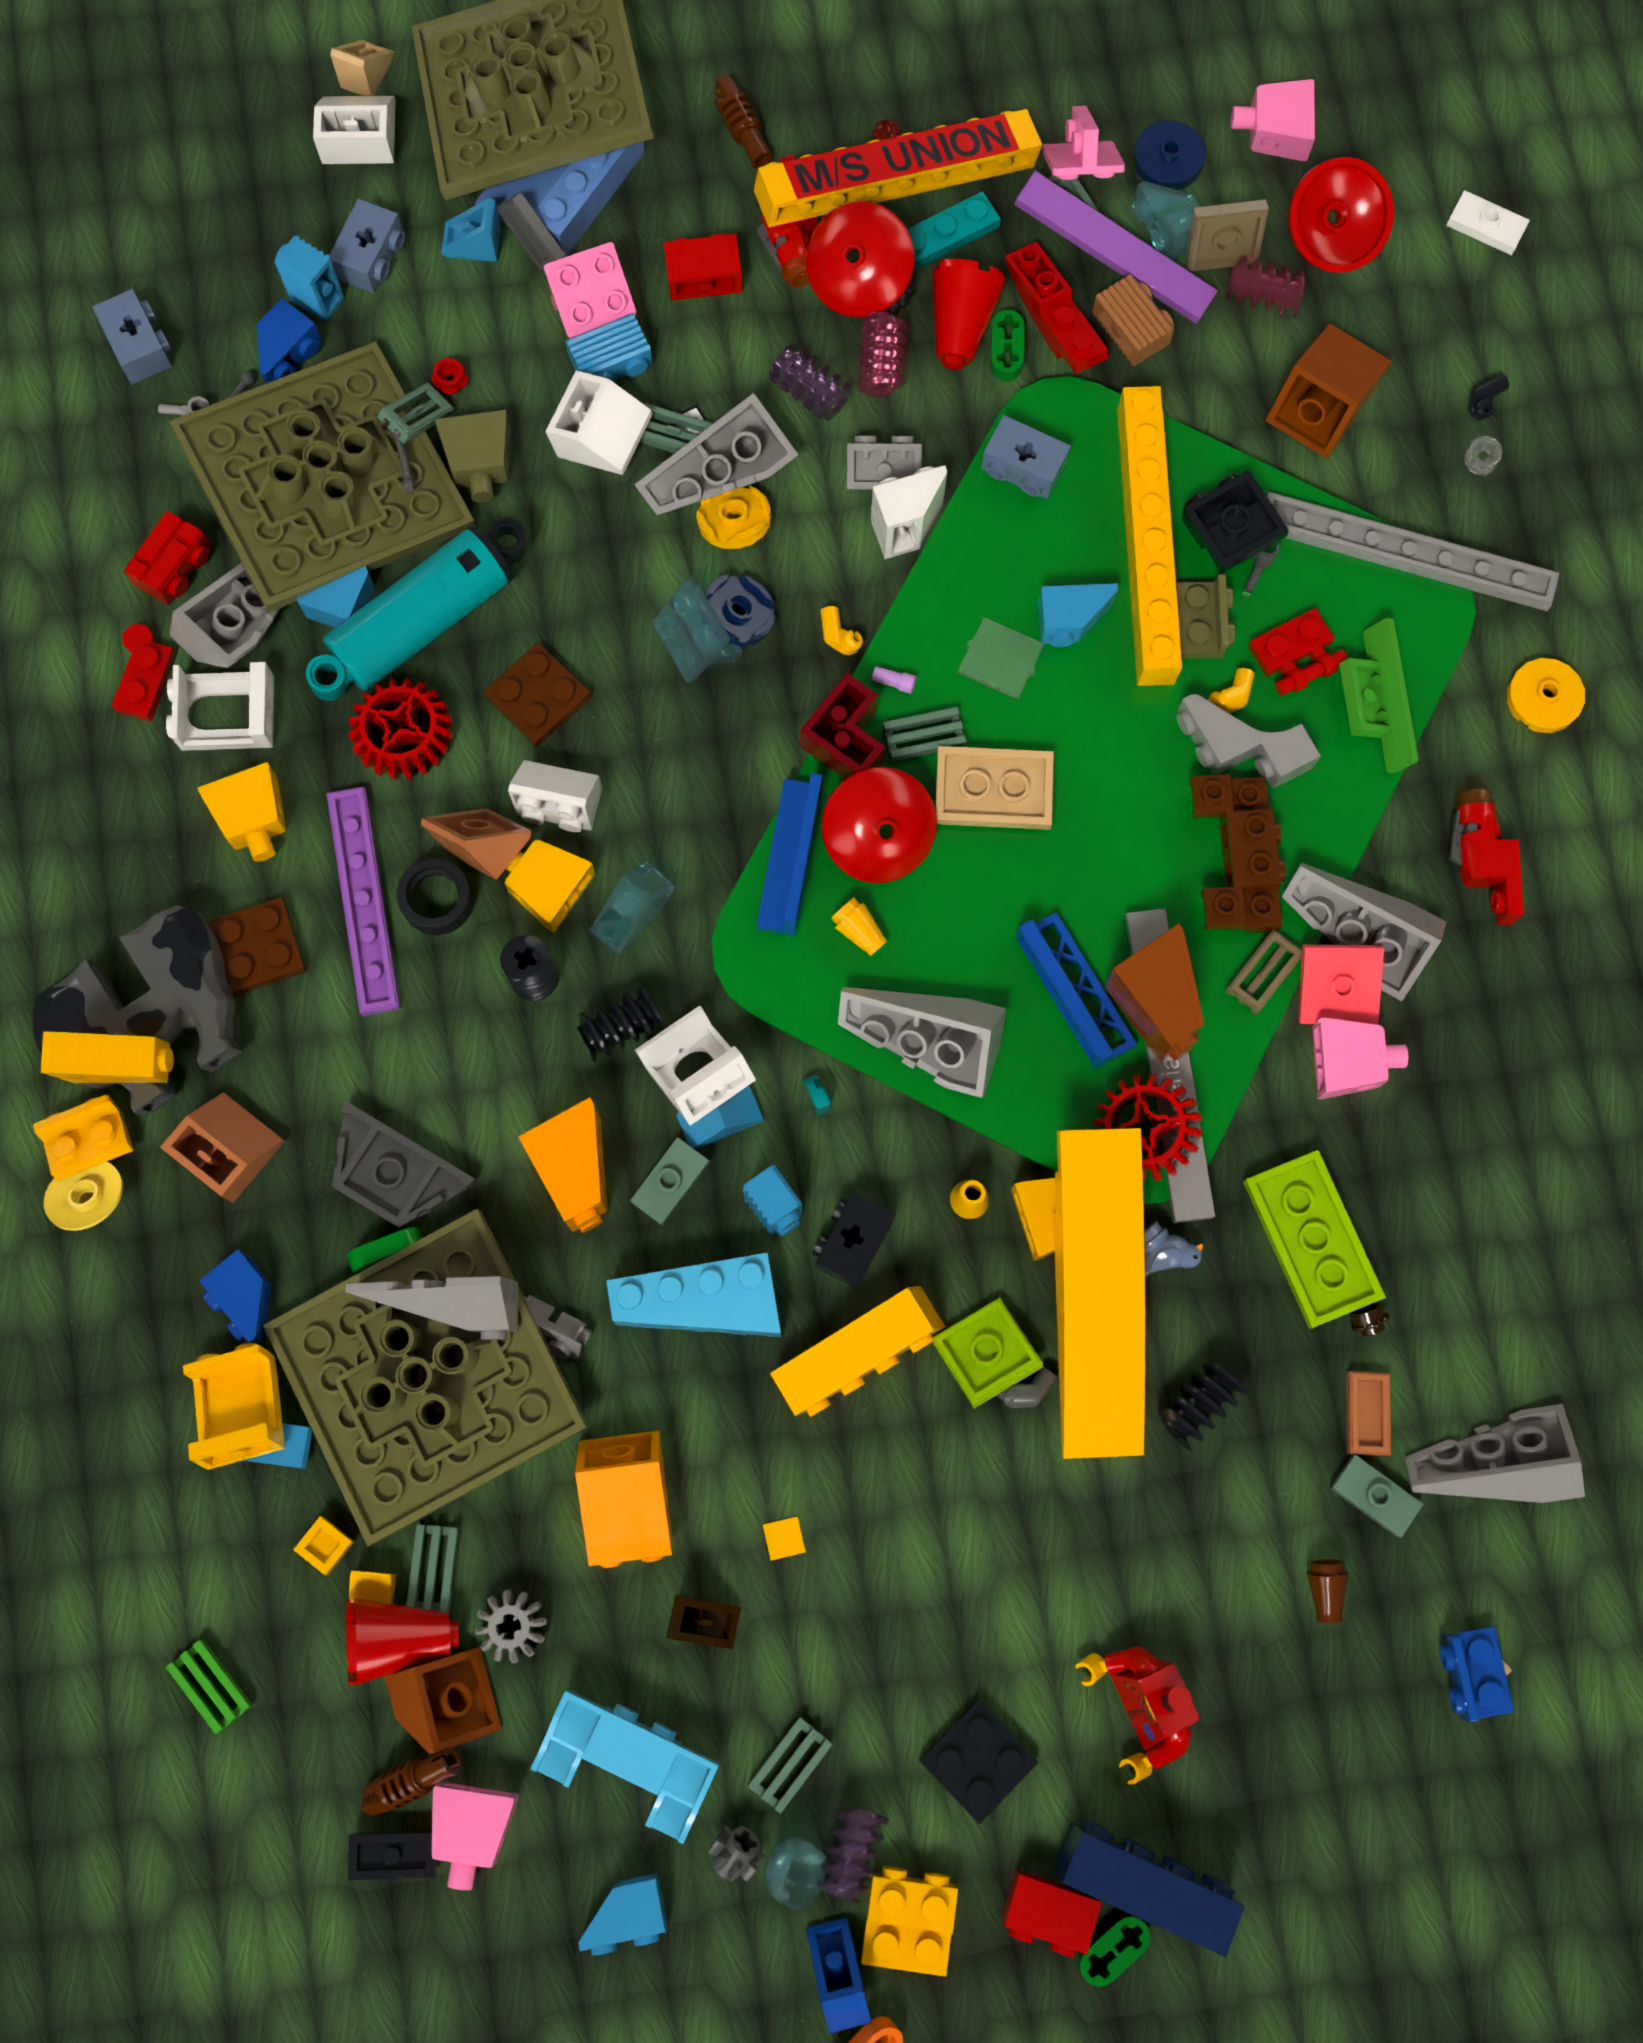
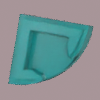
(817, 1095)

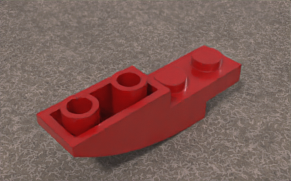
(1052, 308)

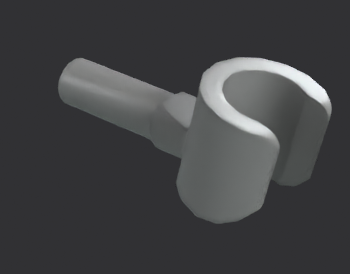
(194, 404)

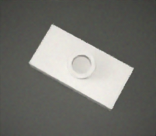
(1488, 222)

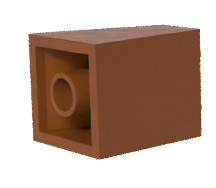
(1327, 390)
(1160, 995)

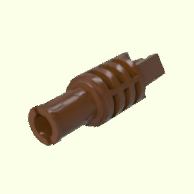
(741, 121)
(409, 1781)

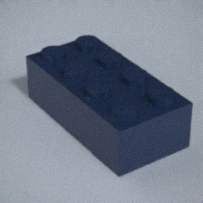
(1149, 1889)

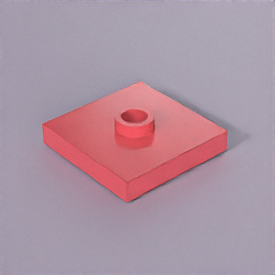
(1340, 983)

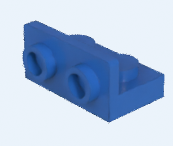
(1476, 1674)

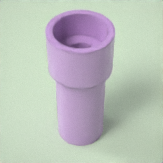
(904, 682)

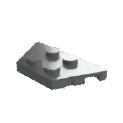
(391, 1171)

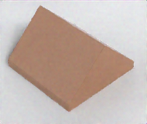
(479, 838)

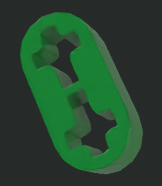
(1014, 345)
(378, 1250)
(1121, 1957)

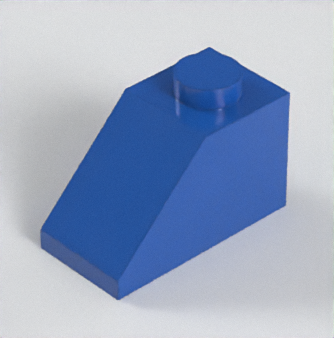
(838, 1975)

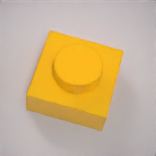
(324, 1545)

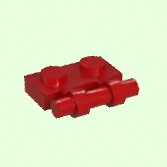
(1291, 643)

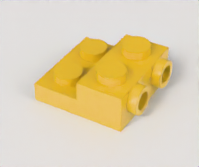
(909, 1921)

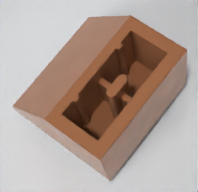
(223, 1146)

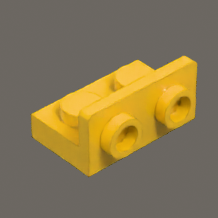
(84, 1136)

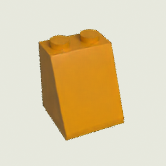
(571, 1164)
(623, 1499)

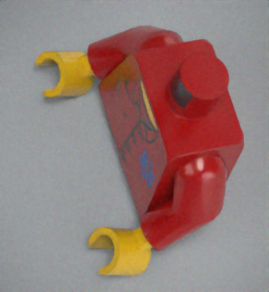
(1154, 1701)

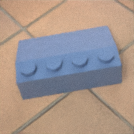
(571, 194)

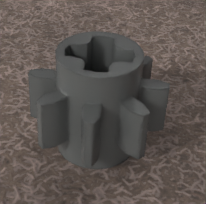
(736, 1853)

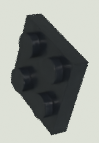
(978, 1761)

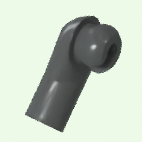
(1029, 1394)

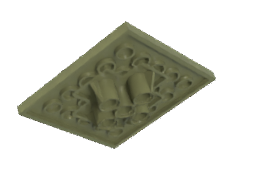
(528, 88)
(293, 530)
(393, 1459)

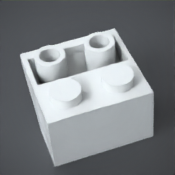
(355, 129)
(597, 423)
(907, 509)
(555, 796)

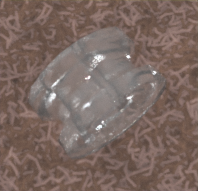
(1489, 445)

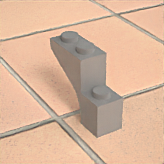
(1226, 742)

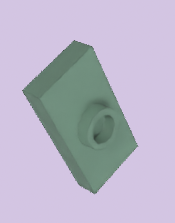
(670, 1181)
(1376, 1496)

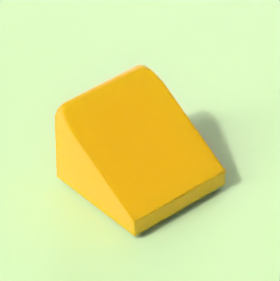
(372, 1586)

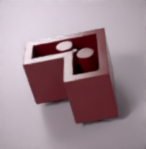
(836, 731)

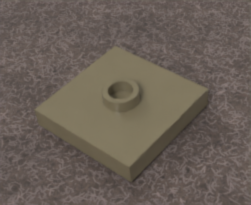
(1225, 233)

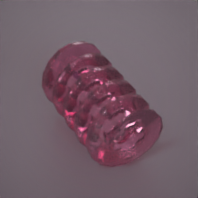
(1266, 285)
(882, 354)

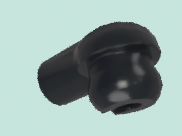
(1482, 394)

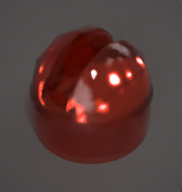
(881, 127)

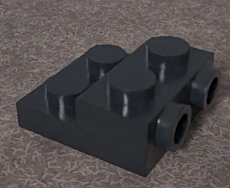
(1233, 521)

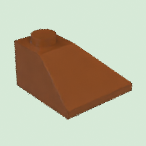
(445, 1701)

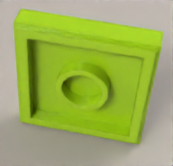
(987, 1352)

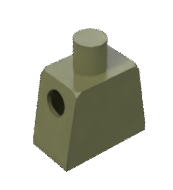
(477, 451)

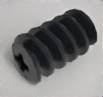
(529, 967)
(618, 1022)
(1200, 1403)

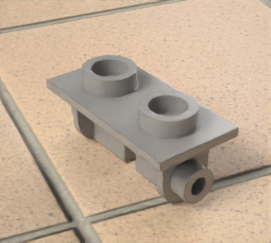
(564, 1336)

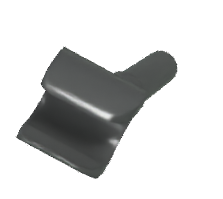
(1262, 560)

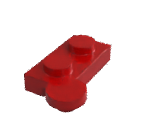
(144, 673)

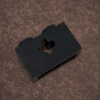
(872, 1224)

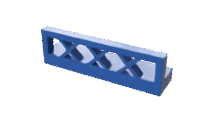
(789, 855)
(1067, 994)

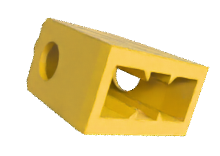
(247, 809)
(548, 881)
(1035, 1207)

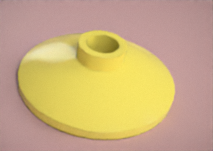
(83, 1197)

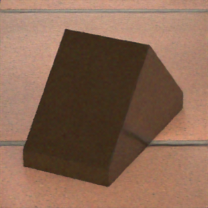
(703, 1621)

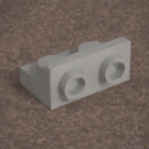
(873, 462)

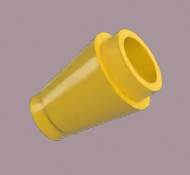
(859, 926)
(968, 1208)

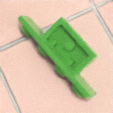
(1378, 696)

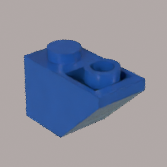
(285, 341)
(242, 1294)

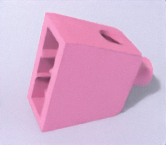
(1279, 119)
(1352, 1057)
(469, 1828)

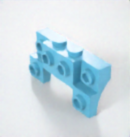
(631, 1751)

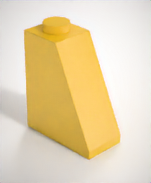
(106, 1058)

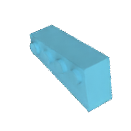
(709, 1297)

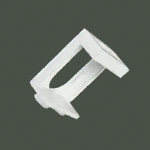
(187, 688)
(710, 1084)

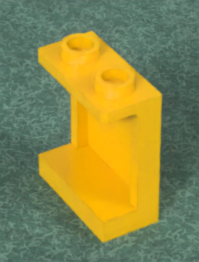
(235, 1406)

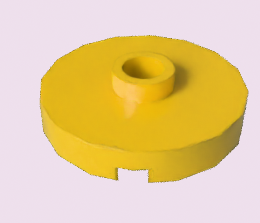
(734, 518)
(1535, 709)

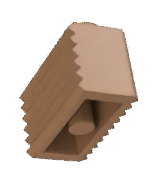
(1133, 319)

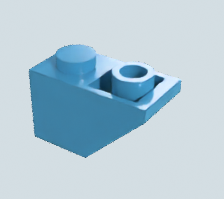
(629, 1912)

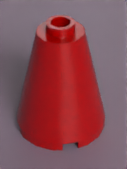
(962, 308)
(394, 1638)

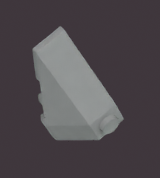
(222, 620)
(1517, 1461)

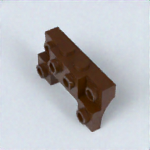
(1249, 853)

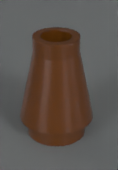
(1328, 1588)

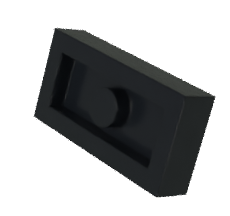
(391, 1855)

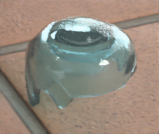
(793, 1873)

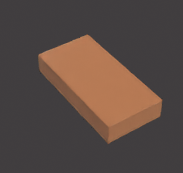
(1368, 1413)

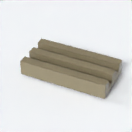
(1245, 997)

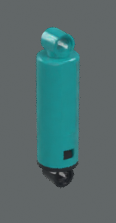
(417, 608)

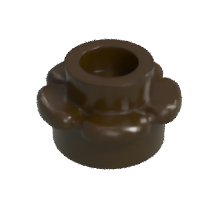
(1369, 1319)

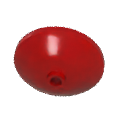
(1361, 209)
(883, 265)
(859, 810)

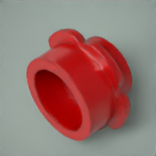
(445, 368)

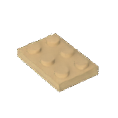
(994, 787)

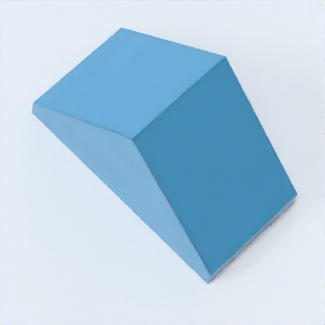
(473, 233)
(339, 598)
(728, 1118)

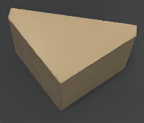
(361, 66)

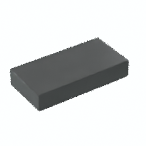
(530, 230)

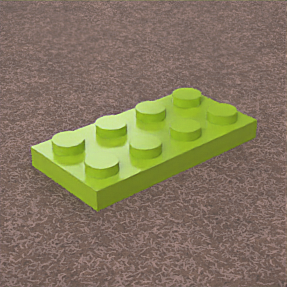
(1314, 1239)

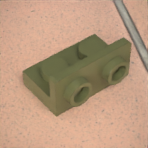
(1204, 618)

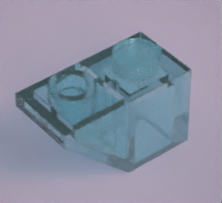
(1166, 215)
(632, 907)

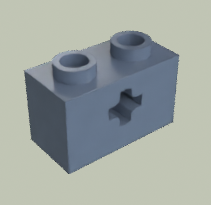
(367, 246)
(132, 336)
(1043, 456)

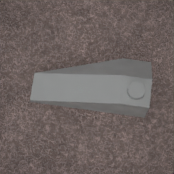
(726, 456)
(1364, 916)
(939, 1034)
(464, 1302)

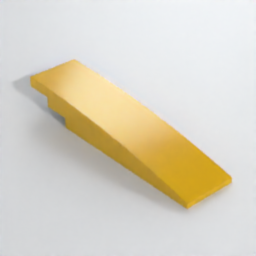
(1100, 1292)

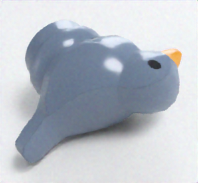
(1168, 1251)

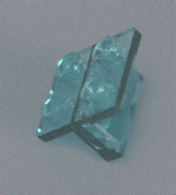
(693, 632)

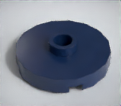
(1167, 169)
(746, 598)

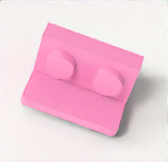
(1084, 151)
(589, 289)

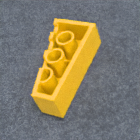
(857, 1350)

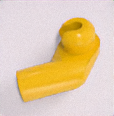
(837, 637)
(1237, 695)

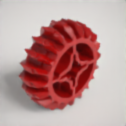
(410, 702)
(1166, 1124)

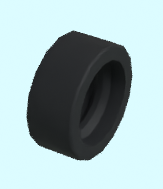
(428, 868)

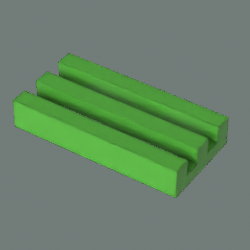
(194, 1694)

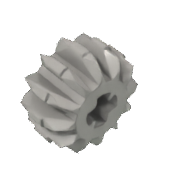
(501, 1616)

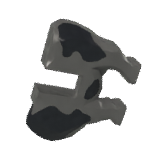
(187, 992)

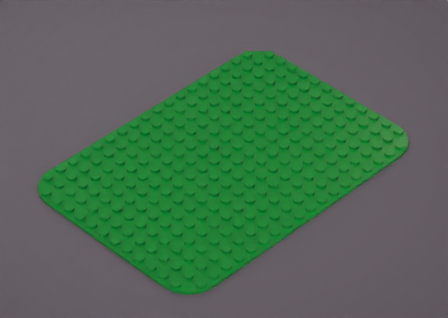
(1119, 786)

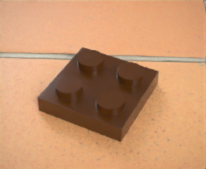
(537, 695)
(258, 946)

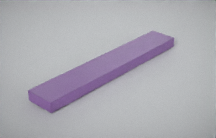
(1115, 246)
(363, 901)

